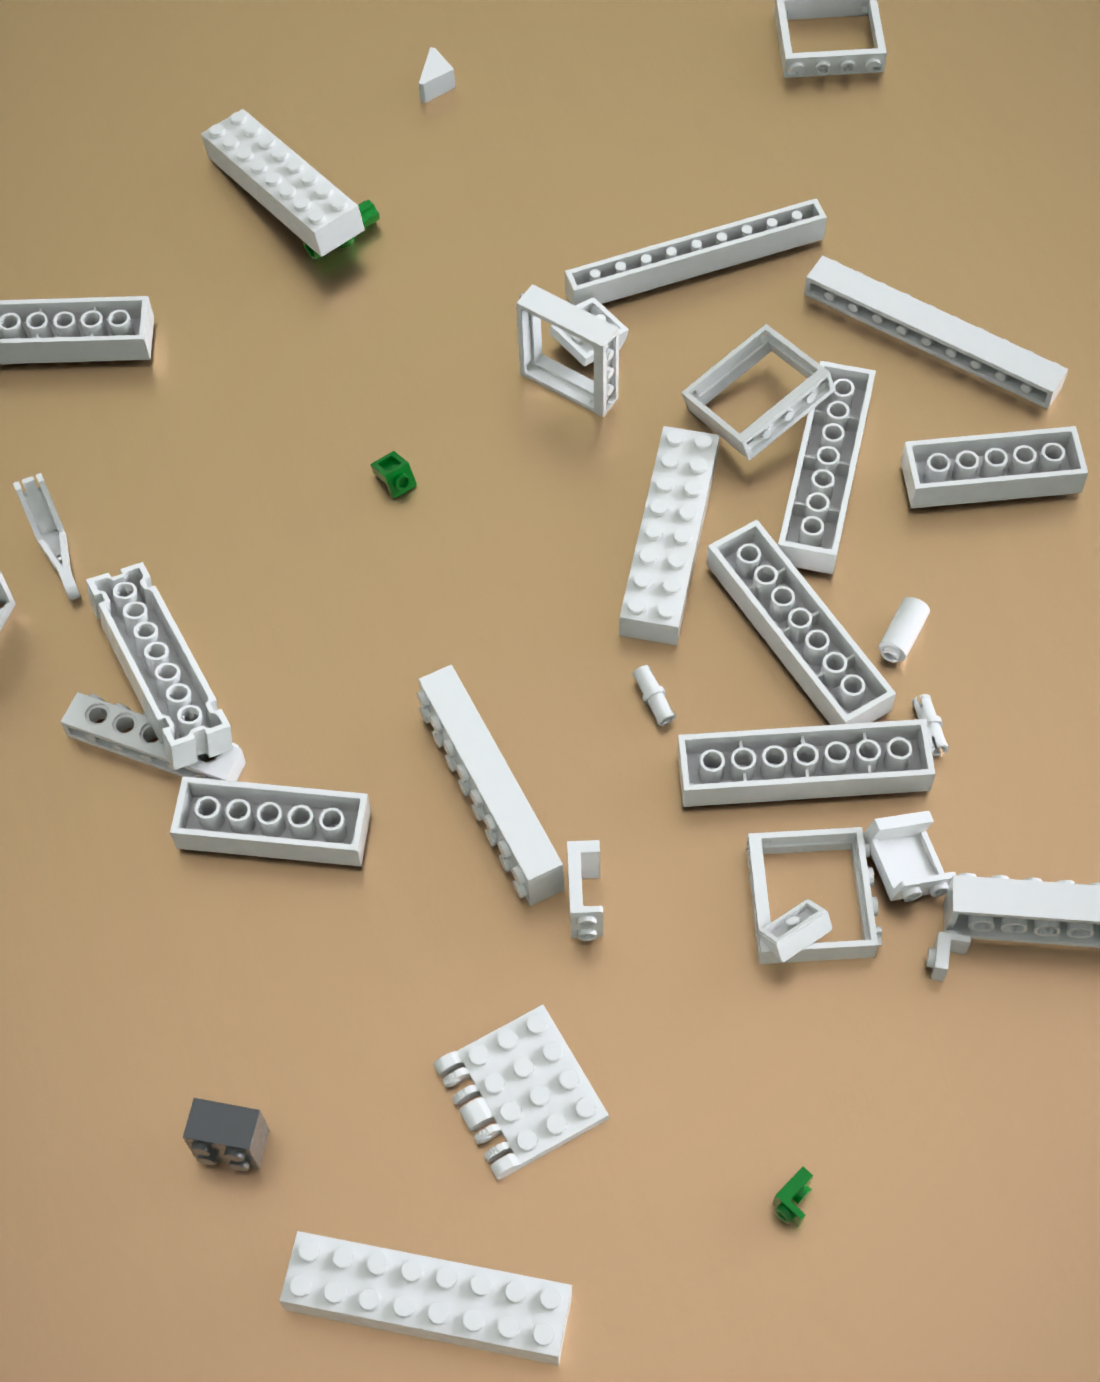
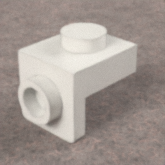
(945, 943)

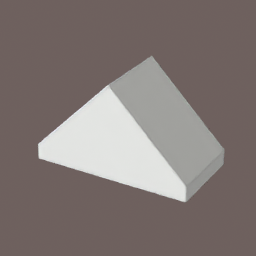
(436, 76)

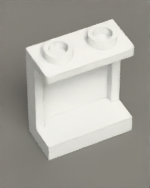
(906, 856)
(583, 864)

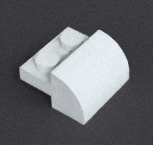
(580, 349)

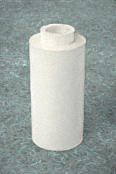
(903, 629)

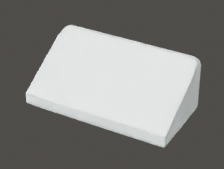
(796, 930)

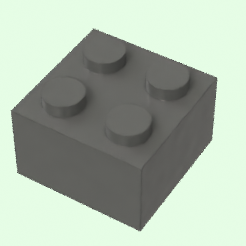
(226, 1134)

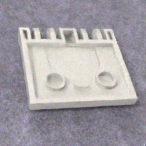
(526, 1087)

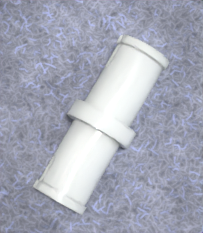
(654, 695)
(934, 723)

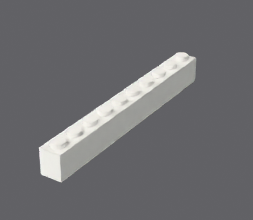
(697, 254)
(935, 332)

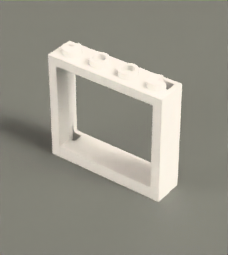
(829, 62)
(595, 394)
(780, 416)
(812, 841)

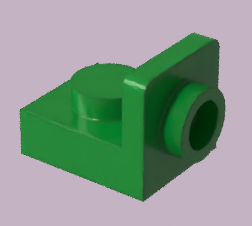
(395, 473)
(794, 1190)

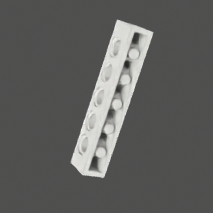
(81, 724)

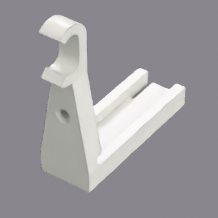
(47, 529)

